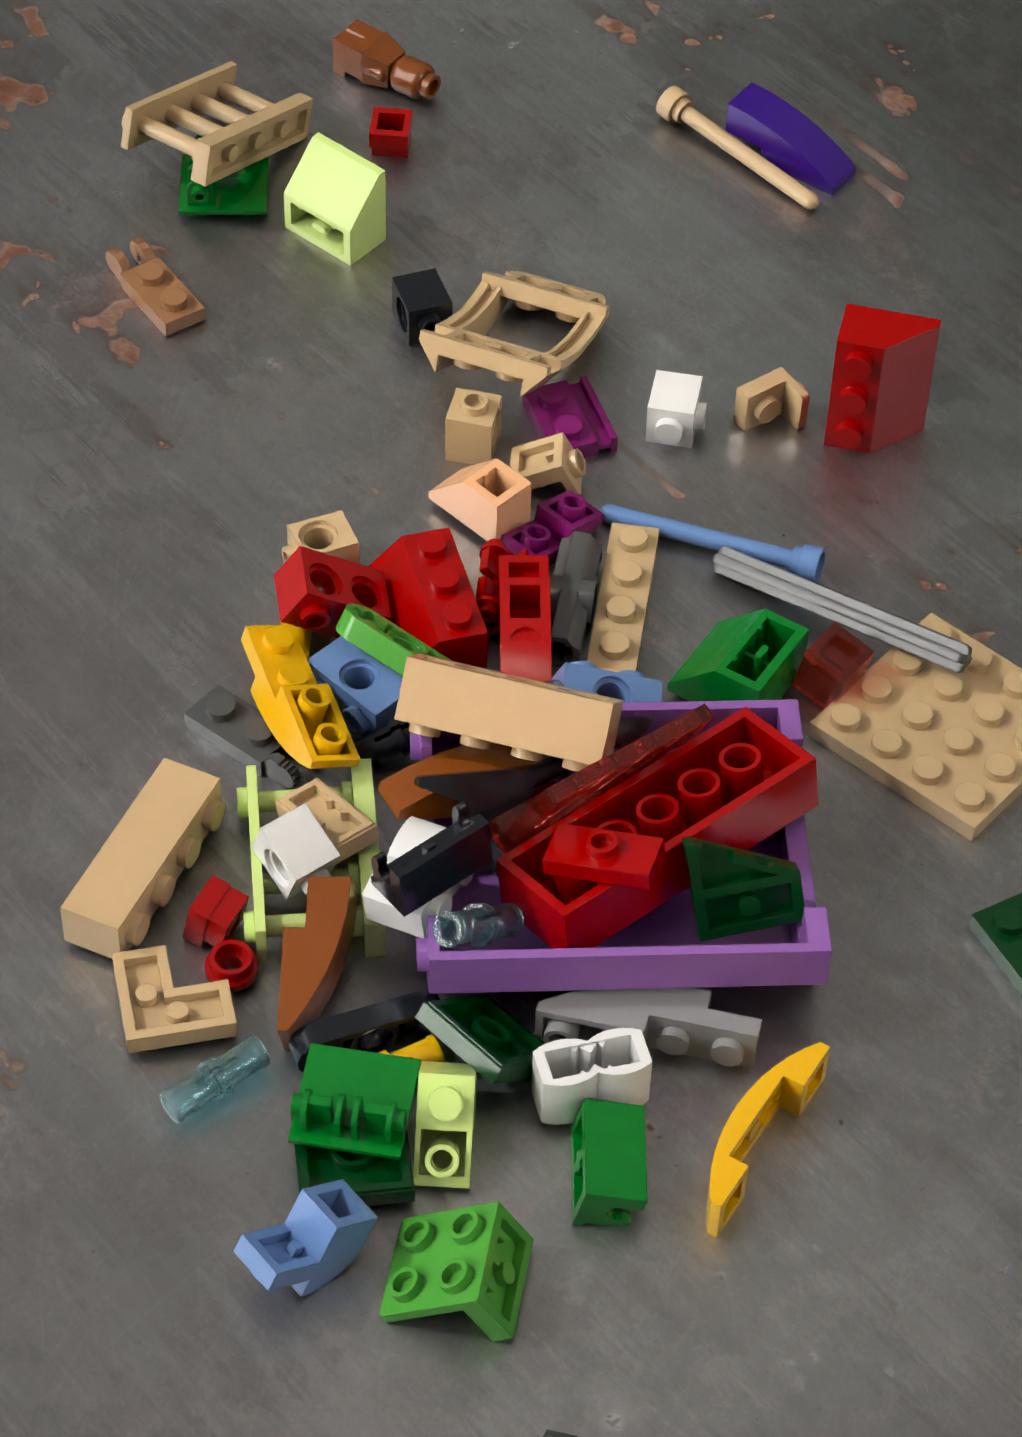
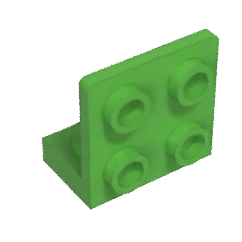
(460, 1262)

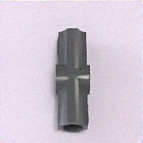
(573, 595)

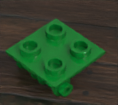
(235, 194)
(354, 1101)

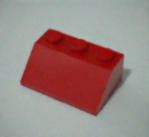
(880, 378)
(434, 596)

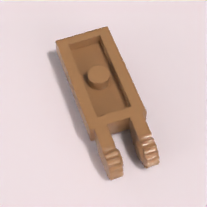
(155, 288)

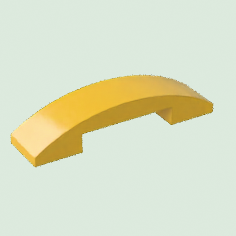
(784, 1086)

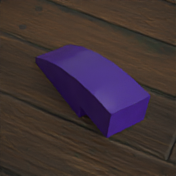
(788, 139)

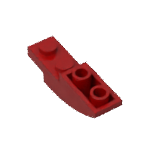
(525, 616)

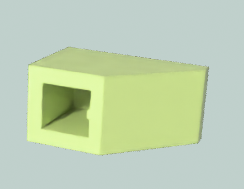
(444, 1124)

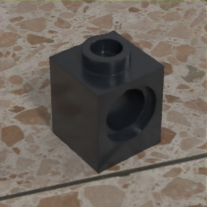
(419, 303)

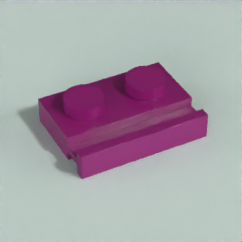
(574, 412)

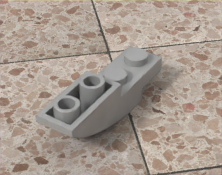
(670, 1020)

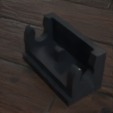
(435, 863)

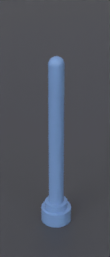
(803, 561)

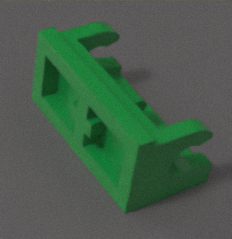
(608, 1162)

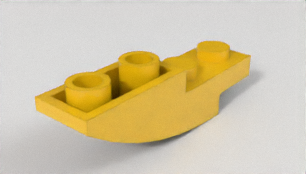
(292, 703)

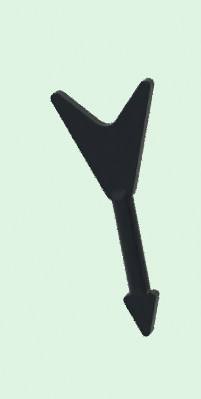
(502, 789)

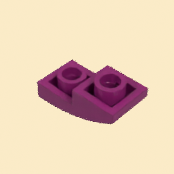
(554, 520)

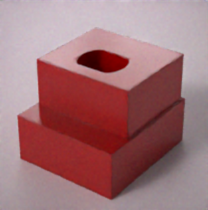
(390, 132)
(215, 913)

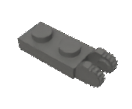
(242, 734)

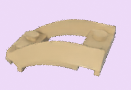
(463, 340)

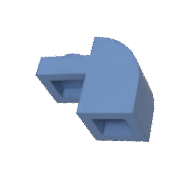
(313, 1244)

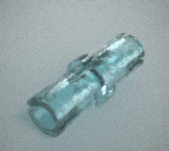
(478, 924)
(214, 1078)

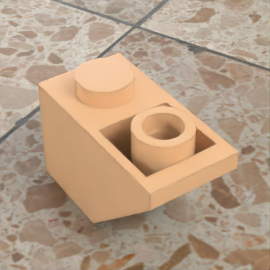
(486, 498)

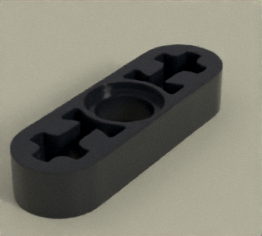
(391, 1019)

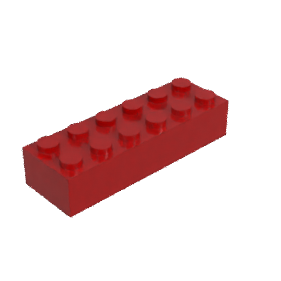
(719, 787)

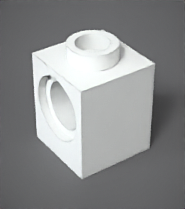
(294, 850)

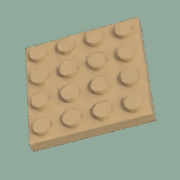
(935, 732)

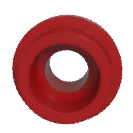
(232, 955)

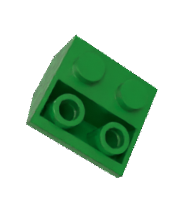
(743, 660)

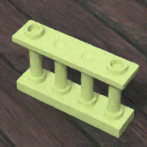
(257, 925)

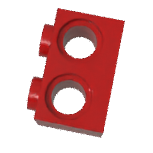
(318, 586)

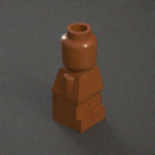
(382, 62)

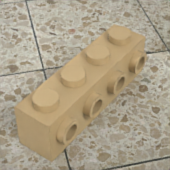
(507, 711)
(143, 859)

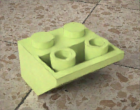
(337, 200)

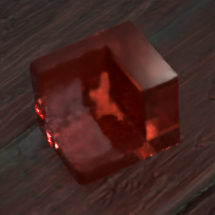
(832, 666)

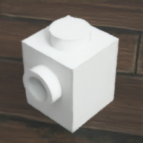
(675, 409)

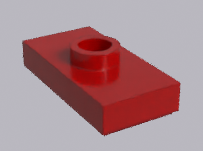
(603, 856)

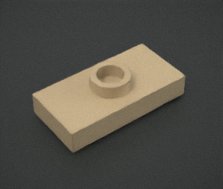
(341, 821)

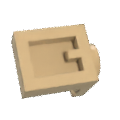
(769, 397)
(549, 462)

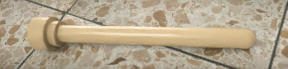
(677, 107)

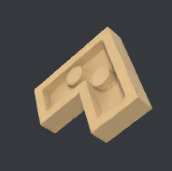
(166, 1016)

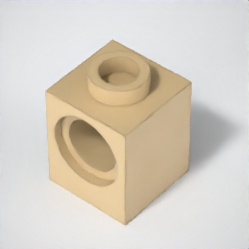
(473, 426)
(325, 534)

